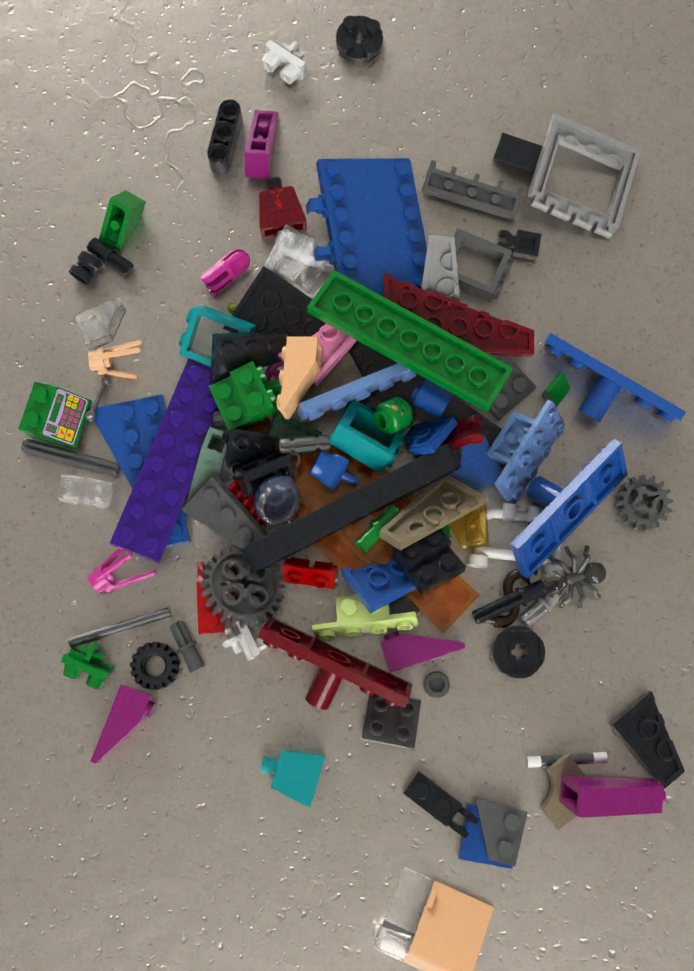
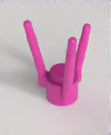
(102, 576)

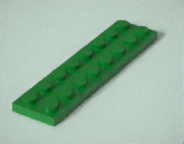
(410, 340)

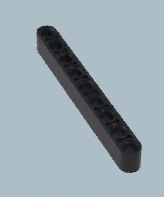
(351, 508)

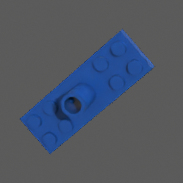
(609, 384)
(566, 507)

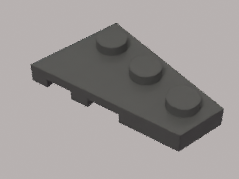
(224, 513)

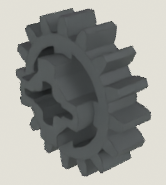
(648, 511)

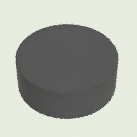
(436, 684)

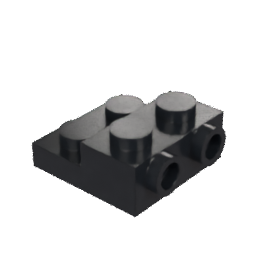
(429, 562)

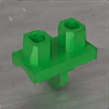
(89, 661)

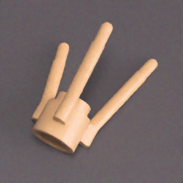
(102, 359)

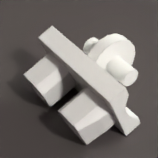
(286, 57)
(242, 640)

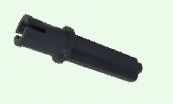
(519, 597)

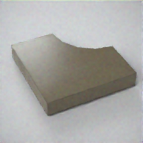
(552, 807)

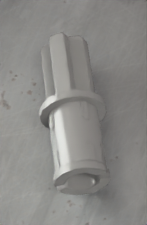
(540, 607)

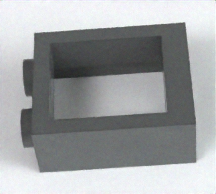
(475, 287)

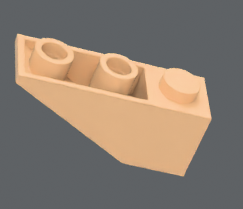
(301, 366)

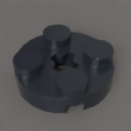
(359, 26)
(528, 641)

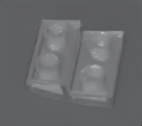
(294, 259)

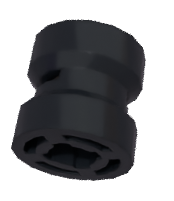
(85, 268)

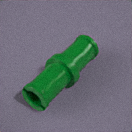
(372, 533)

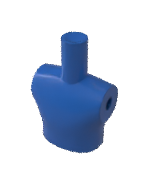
(331, 469)

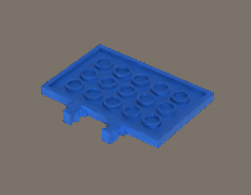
(371, 220)

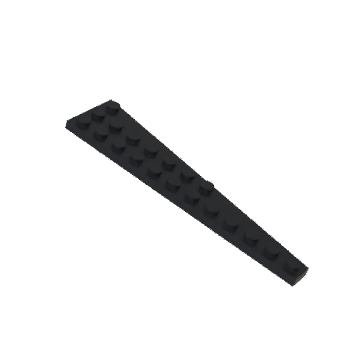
(280, 307)

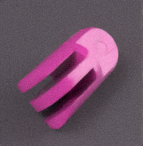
(225, 271)

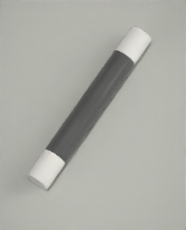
(580, 758)

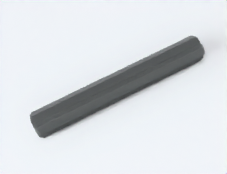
(70, 457)

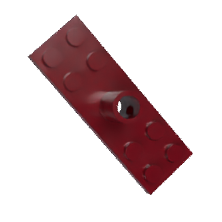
(333, 667)

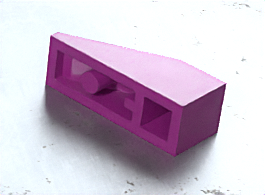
(261, 144)
(409, 649)
(125, 716)

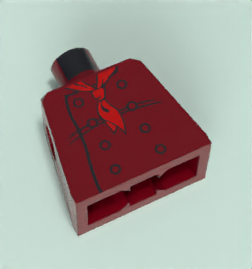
(279, 208)

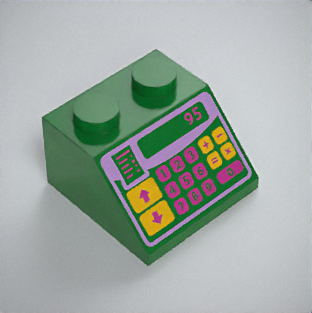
(54, 415)

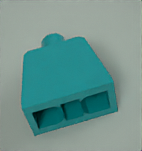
(295, 774)

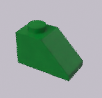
(121, 219)

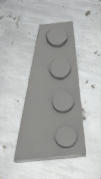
(441, 267)

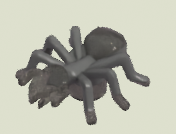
(576, 576)

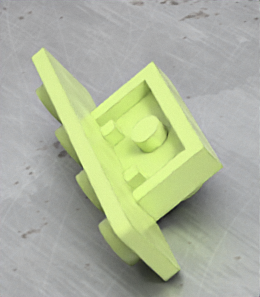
(355, 620)

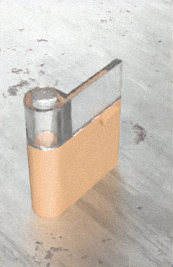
(432, 925)

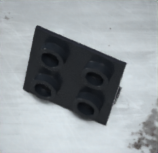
(243, 448)

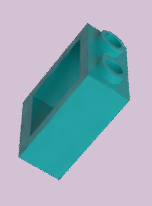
(193, 318)
(361, 446)

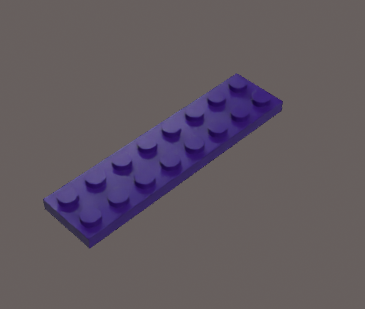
(168, 467)

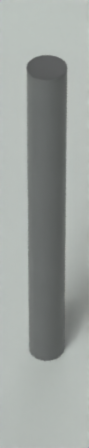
(119, 627)

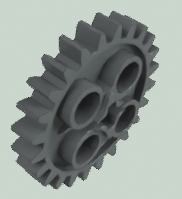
(241, 587)

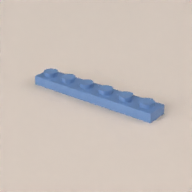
(356, 390)

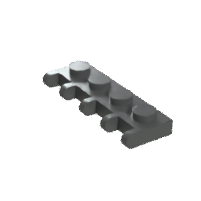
(471, 192)

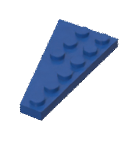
(129, 433)

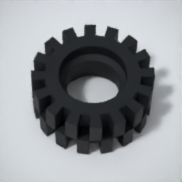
(139, 661)

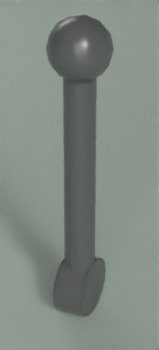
(90, 415)

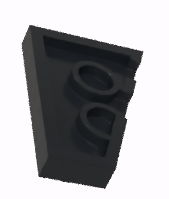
(239, 349)
(647, 737)

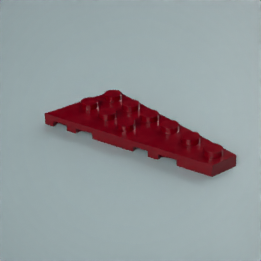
(472, 326)

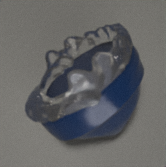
(277, 500)

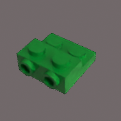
(244, 397)

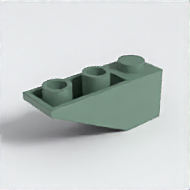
(209, 460)

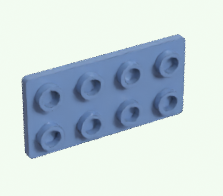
(523, 447)

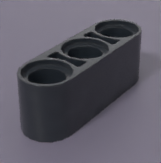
(225, 126)

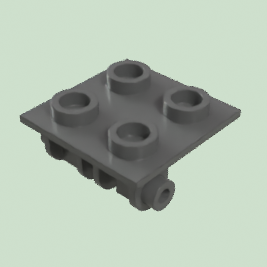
(391, 724)

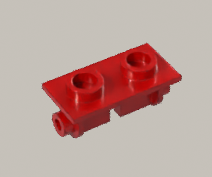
(298, 572)

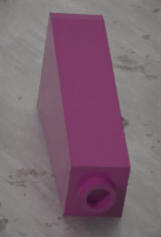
(611, 796)

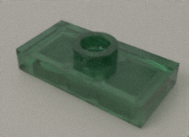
(290, 428)

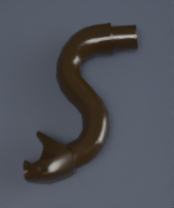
(506, 620)

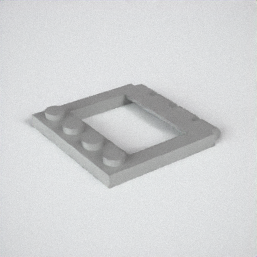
(597, 147)

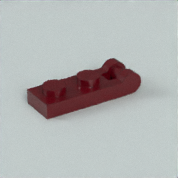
(466, 432)

